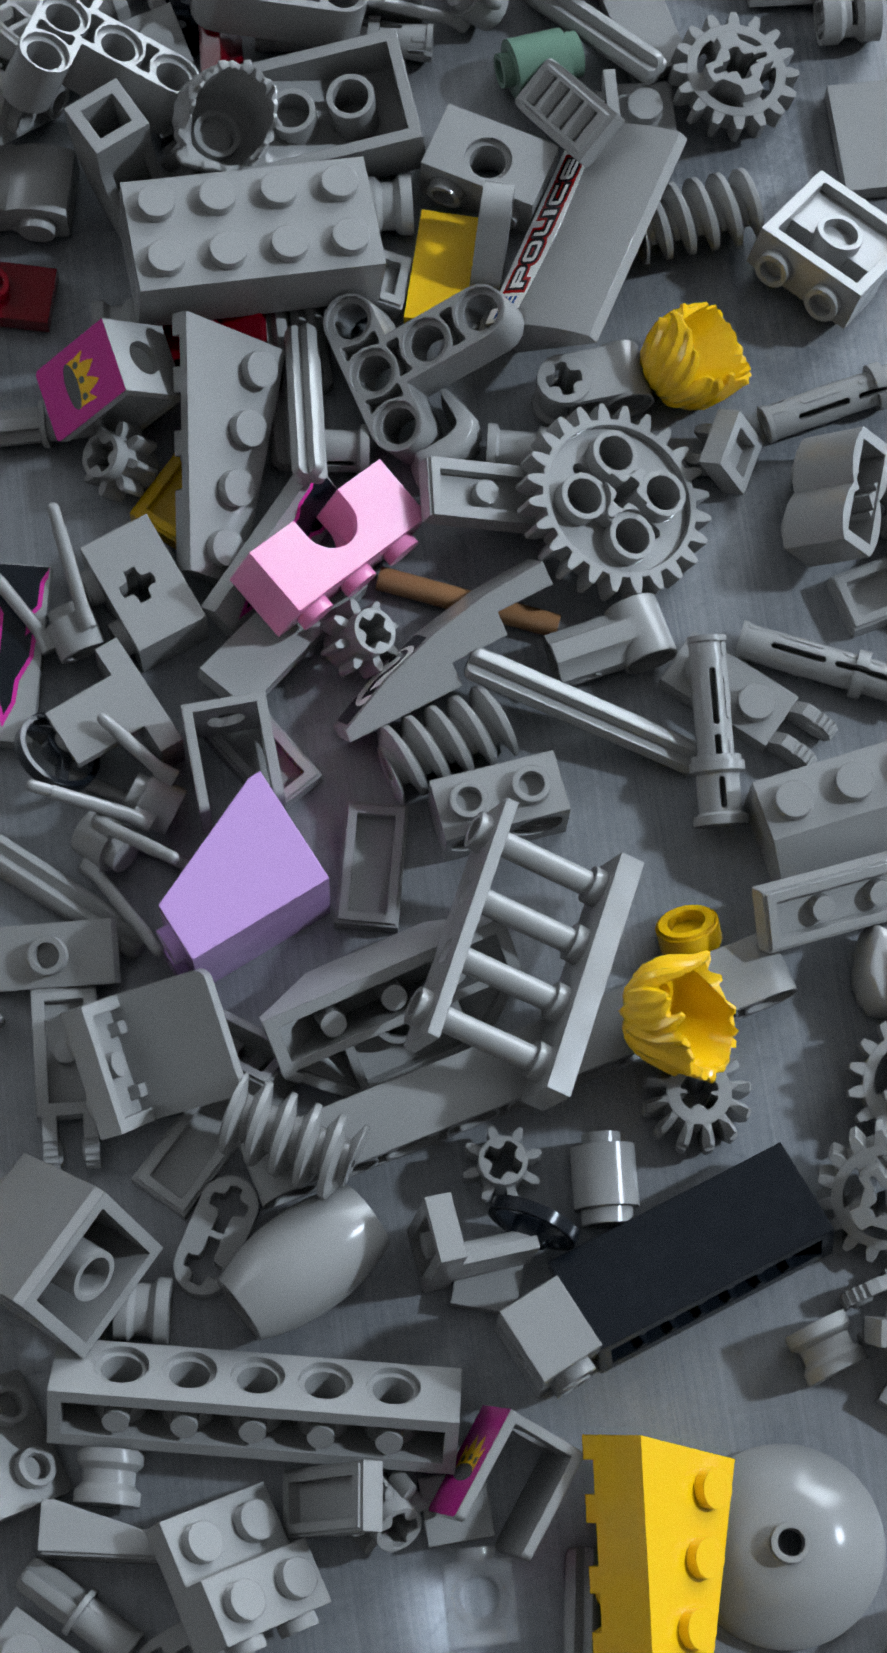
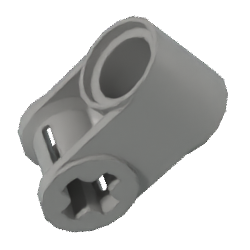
(591, 377)

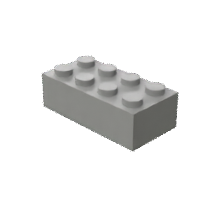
(250, 240)

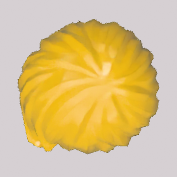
(693, 358)
(679, 1016)

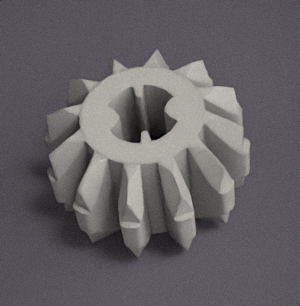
(697, 1121)

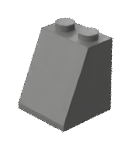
(67, 1253)

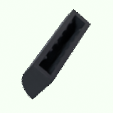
(695, 1255)

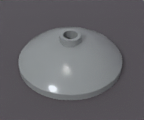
(833, 1579)

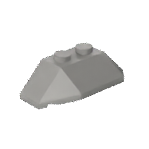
(346, 1018)

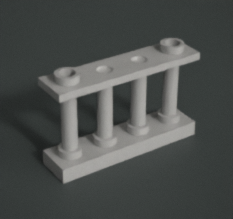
(586, 947)

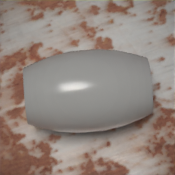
(303, 1262)

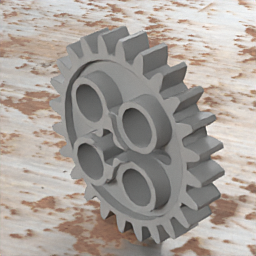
(613, 502)

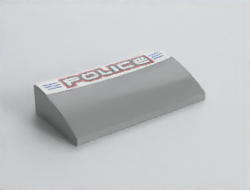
(588, 237)

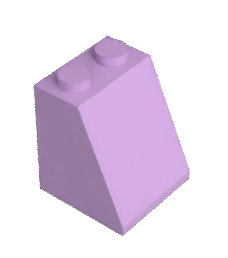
(243, 888)

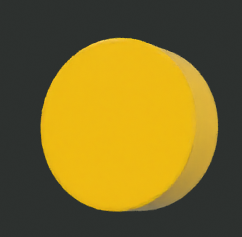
(688, 930)

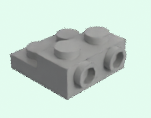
(824, 250)
(237, 1573)

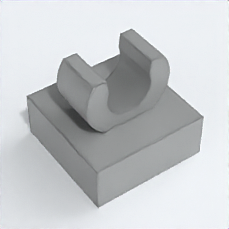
(728, 451)

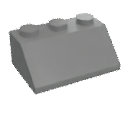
(821, 812)

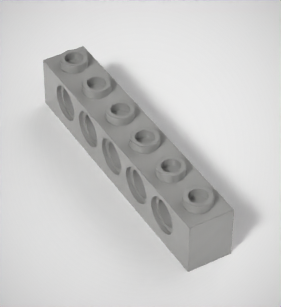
(255, 1406)

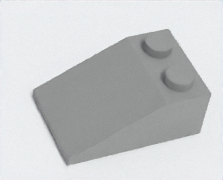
(345, 104)

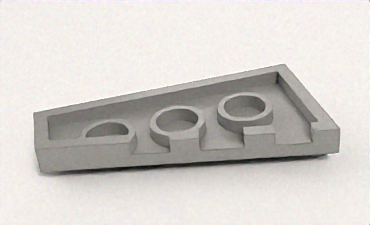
(226, 425)

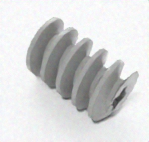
(704, 212)
(444, 741)
(290, 1138)

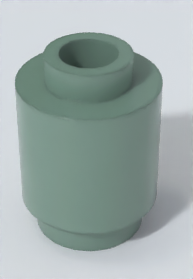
(526, 53)

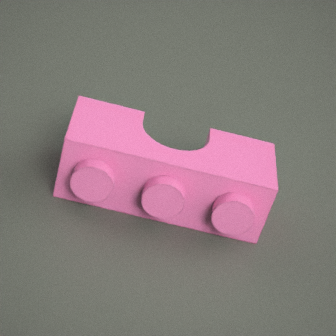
(295, 578)

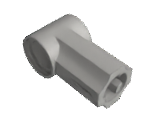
(627, 637)

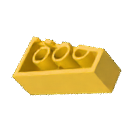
(658, 1543)

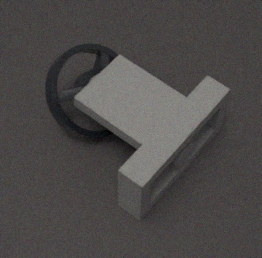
(82, 739)
(445, 1257)

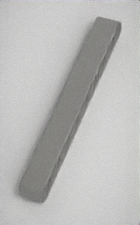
(480, 1087)

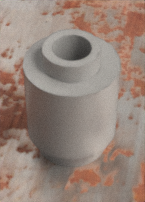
(604, 1179)

